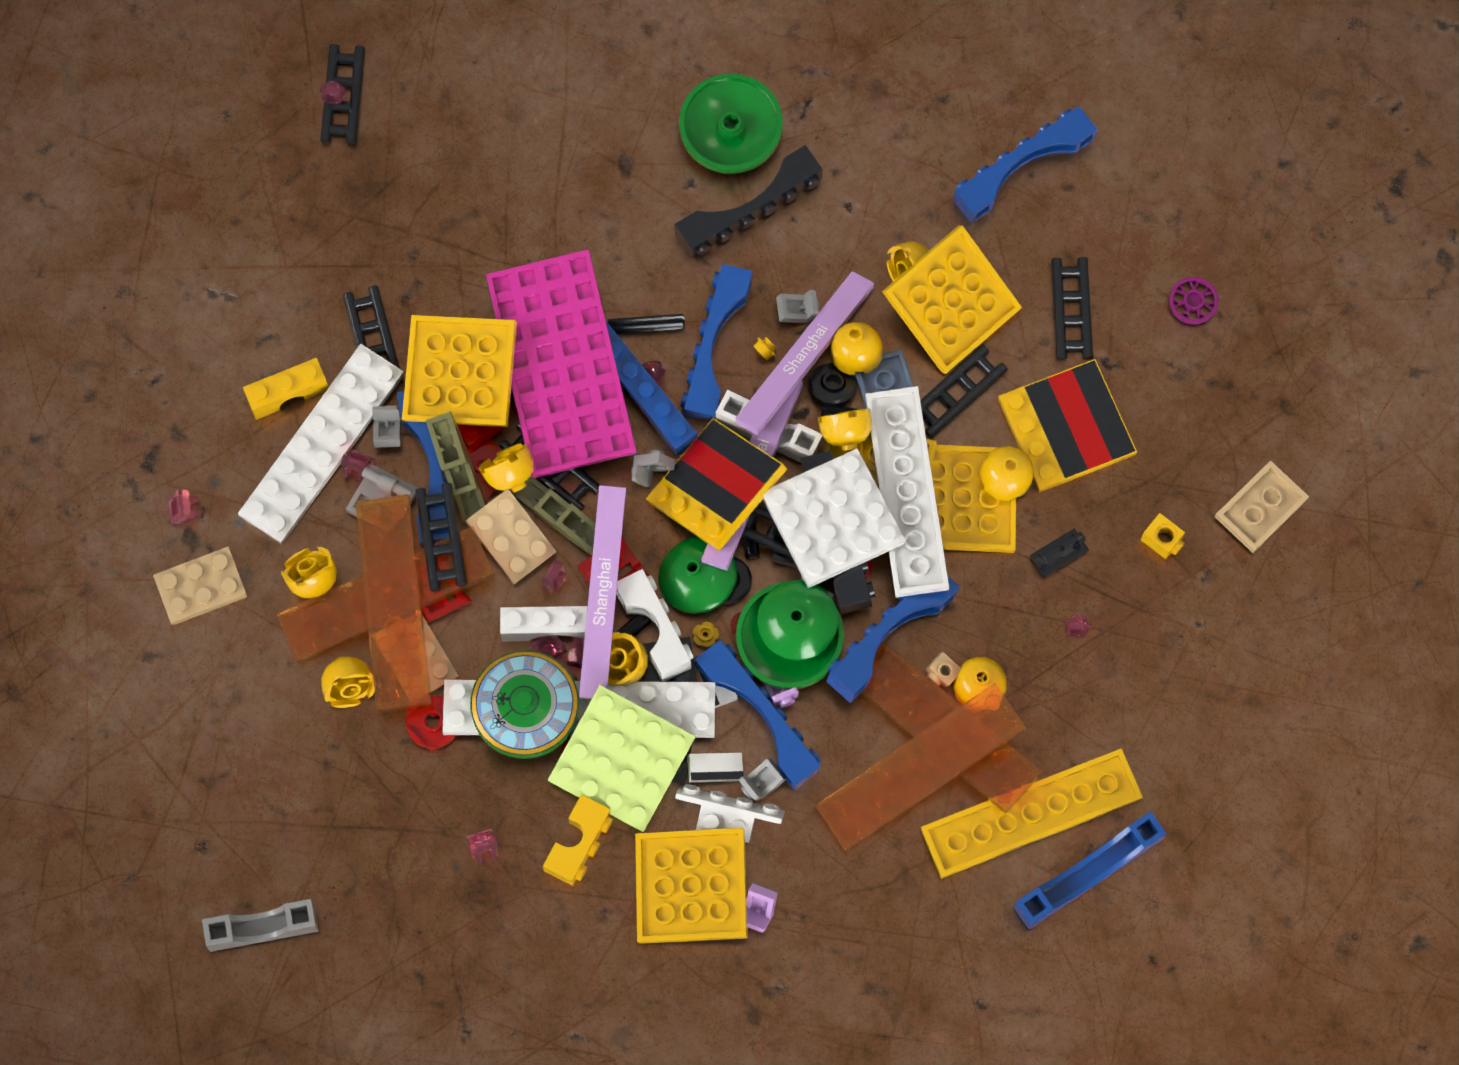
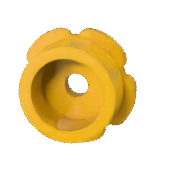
(765, 348)
(702, 641)

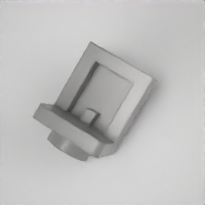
(797, 307)
(386, 426)
(646, 464)
(762, 780)

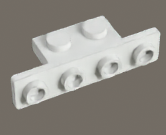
(726, 812)

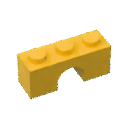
(301, 380)
(569, 862)

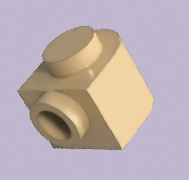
(942, 670)

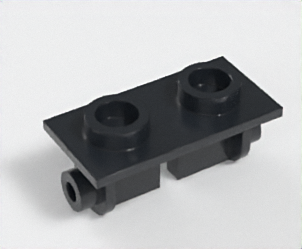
(1060, 552)

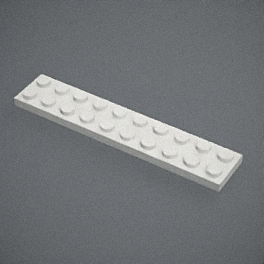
(681, 703)

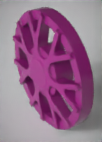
(1193, 300)

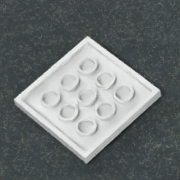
(833, 518)

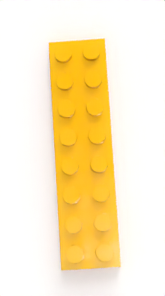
(1041, 812)

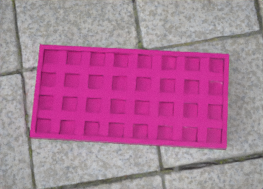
(563, 364)

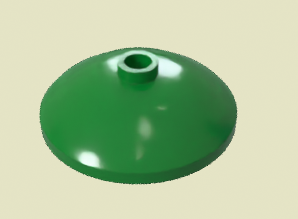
(696, 590)
(799, 638)

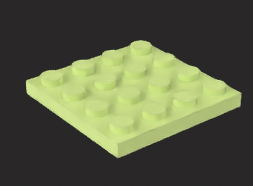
(622, 757)

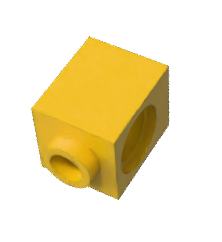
(1163, 525)

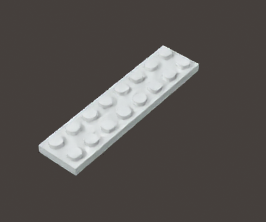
(320, 444)
(908, 490)

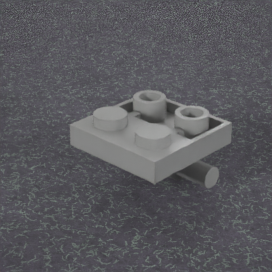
(379, 484)

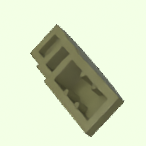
(456, 464)
(558, 514)

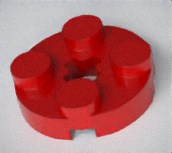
(416, 722)

